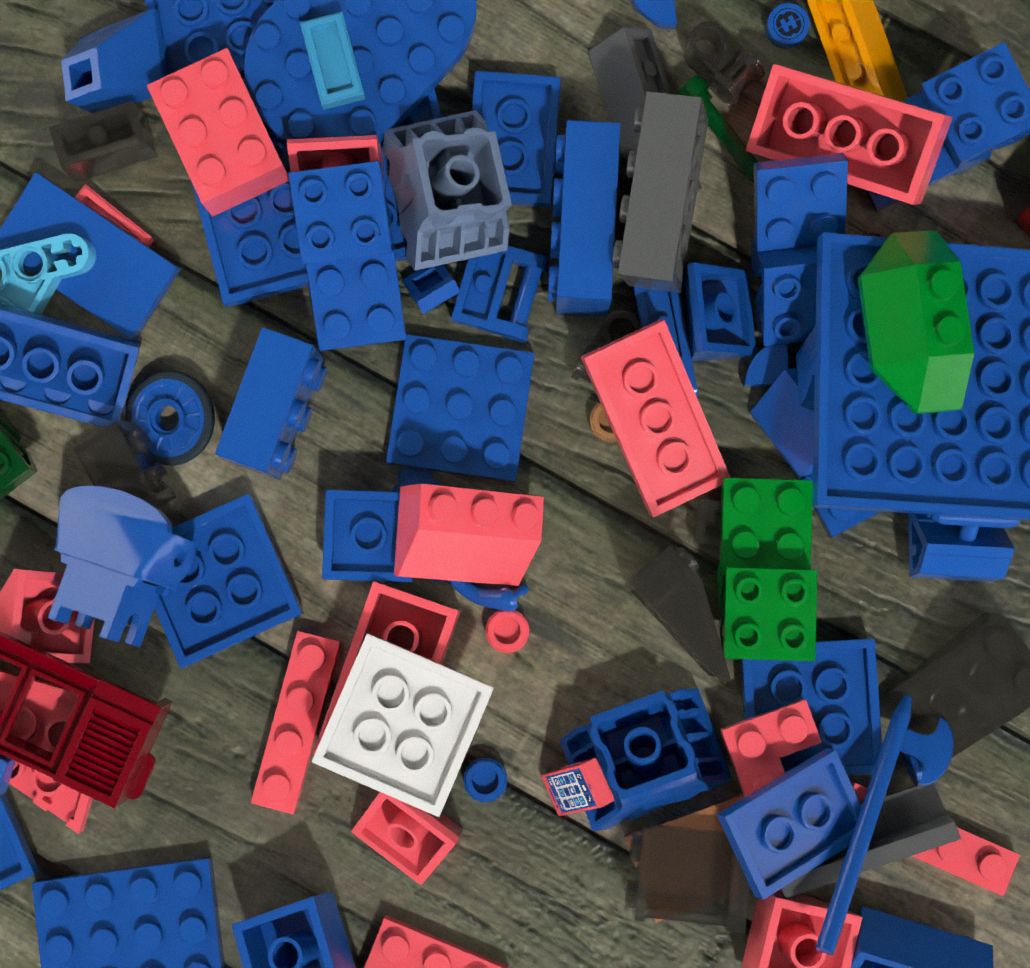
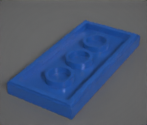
(127, 273)

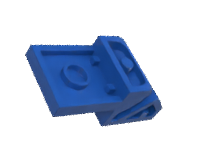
(987, 111)
(791, 210)
(348, 254)
(959, 547)

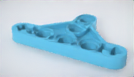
(35, 292)

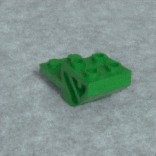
(766, 570)

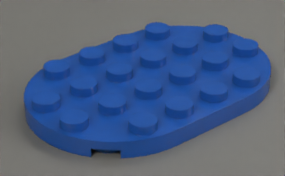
(398, 51)

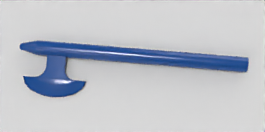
(934, 754)

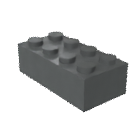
(662, 191)

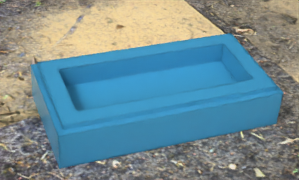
(332, 60)

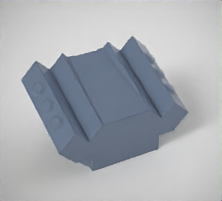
(448, 189)

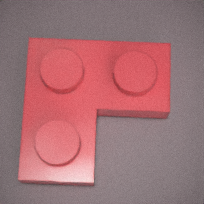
(762, 740)

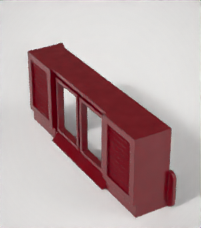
(105, 738)

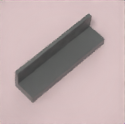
(625, 70)
(906, 826)

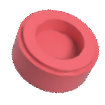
(507, 631)

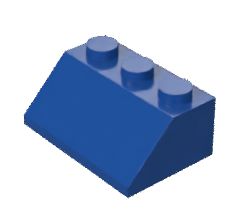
(902, 943)

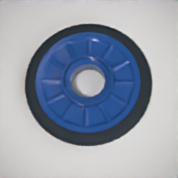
(194, 411)

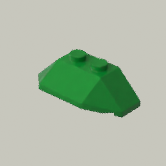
(918, 321)

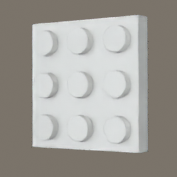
(403, 724)

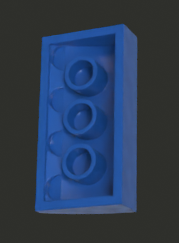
(64, 367)

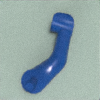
(499, 599)

